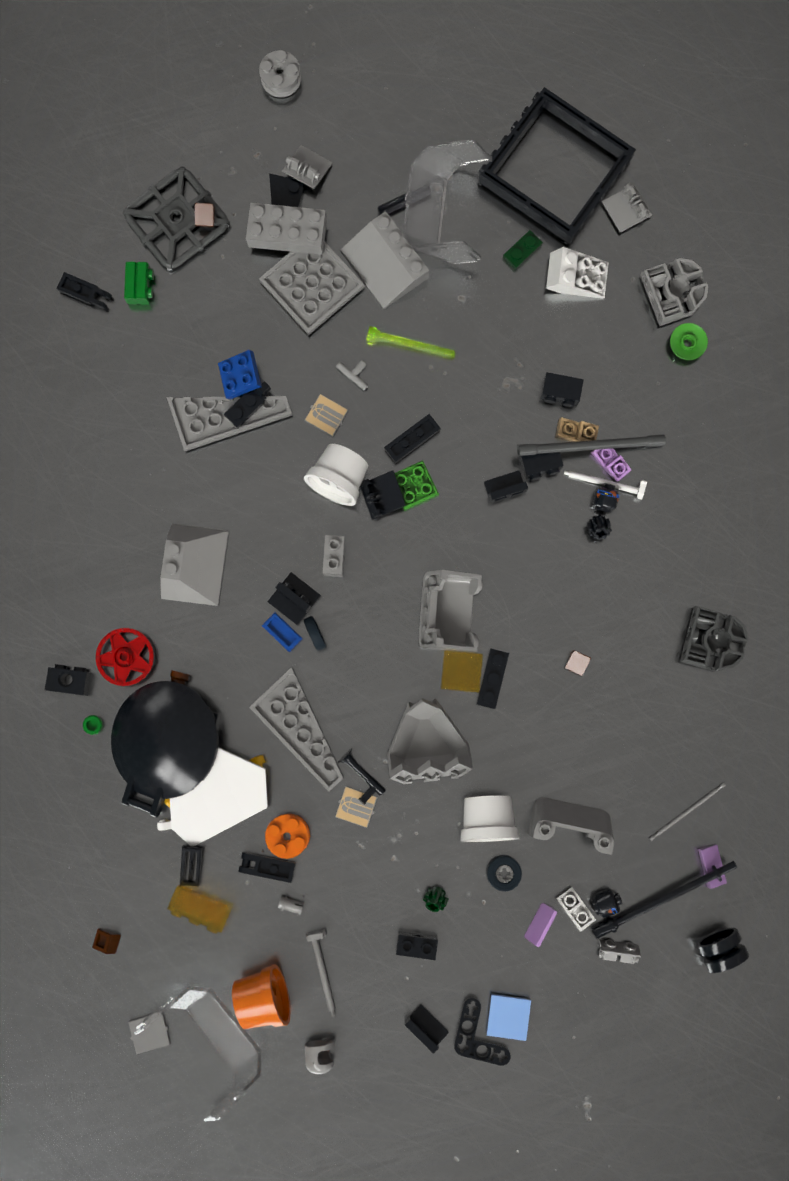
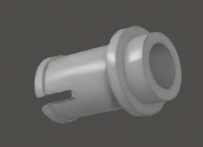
(290, 905)

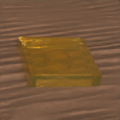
(461, 671)

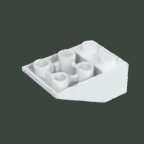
(576, 274)

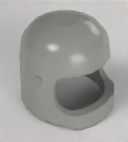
(318, 1056)

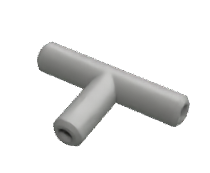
(353, 374)

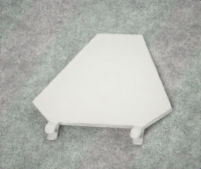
(226, 797)

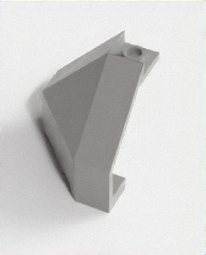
(427, 745)

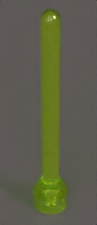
(375, 335)

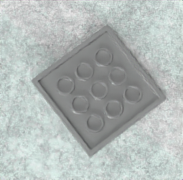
(311, 286)

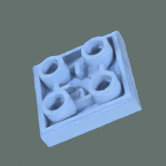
(508, 1017)

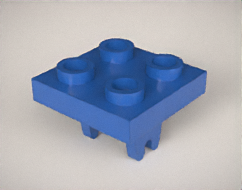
(239, 374)

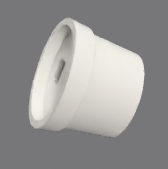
(338, 474)
(488, 819)

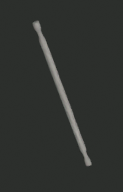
(687, 811)

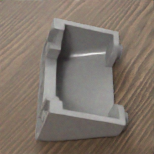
(448, 610)
(551, 813)

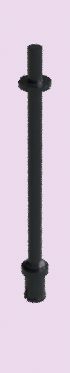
(612, 924)

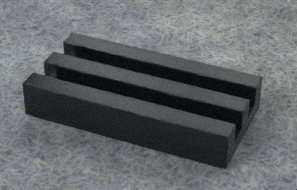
(191, 849)

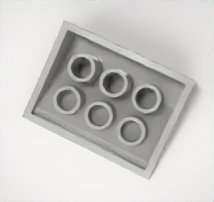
(385, 260)

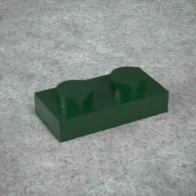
(522, 249)

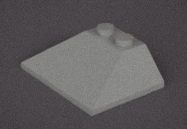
(193, 564)

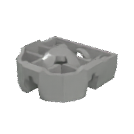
(671, 308)

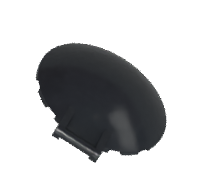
(163, 743)

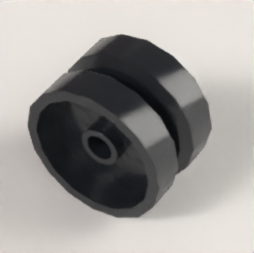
(723, 950)

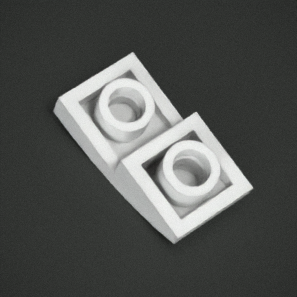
(576, 909)

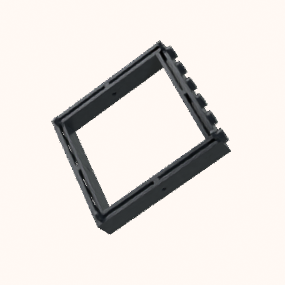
(580, 122)

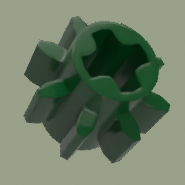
(435, 899)

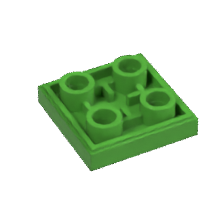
(416, 485)

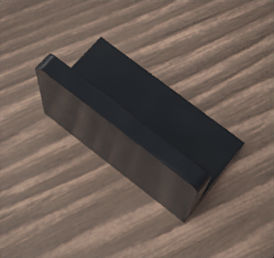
(505, 486)
(426, 1028)

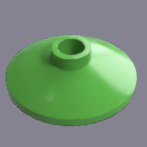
(694, 335)

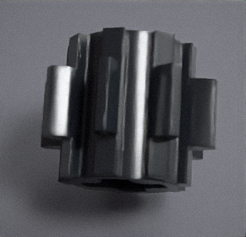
(599, 527)

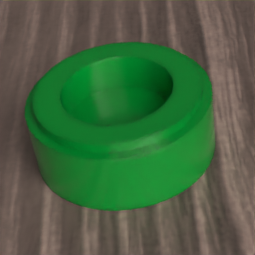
(93, 724)

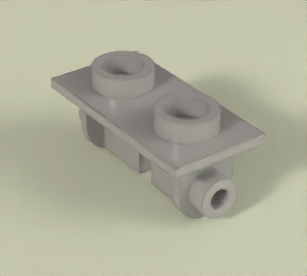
(628, 951)

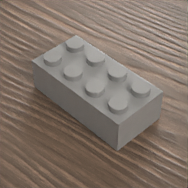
(286, 228)

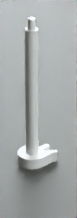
(639, 491)

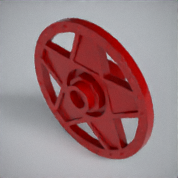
(124, 656)

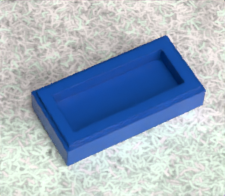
(282, 632)

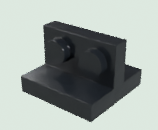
(294, 598)

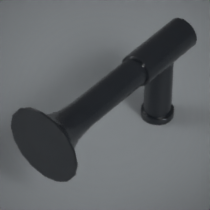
(374, 785)

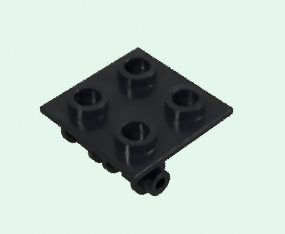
(382, 494)

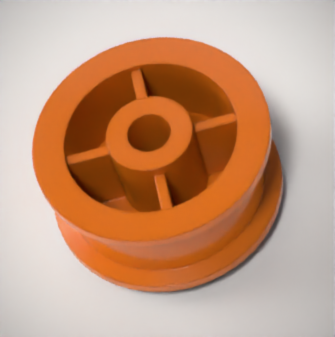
(276, 839)

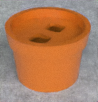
(262, 999)

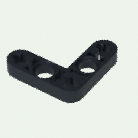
(473, 1043)

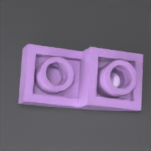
(612, 463)

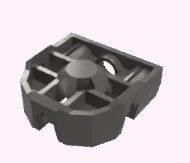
(722, 637)

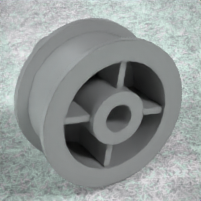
(280, 73)

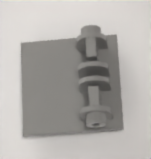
(307, 166)
(626, 208)

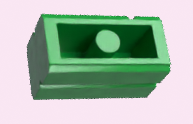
(137, 283)

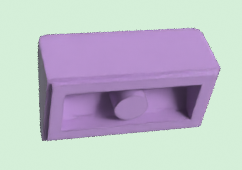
(711, 856)
(540, 924)

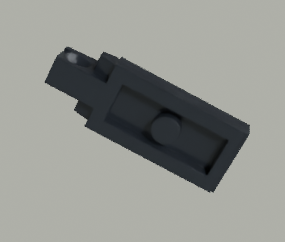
(247, 405)

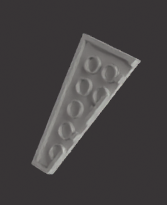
(203, 419)
(291, 719)

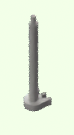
(314, 937)

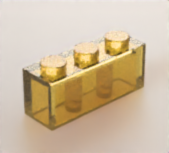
(199, 909)

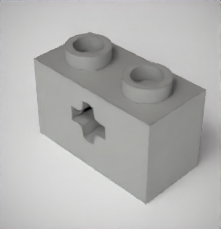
(333, 556)

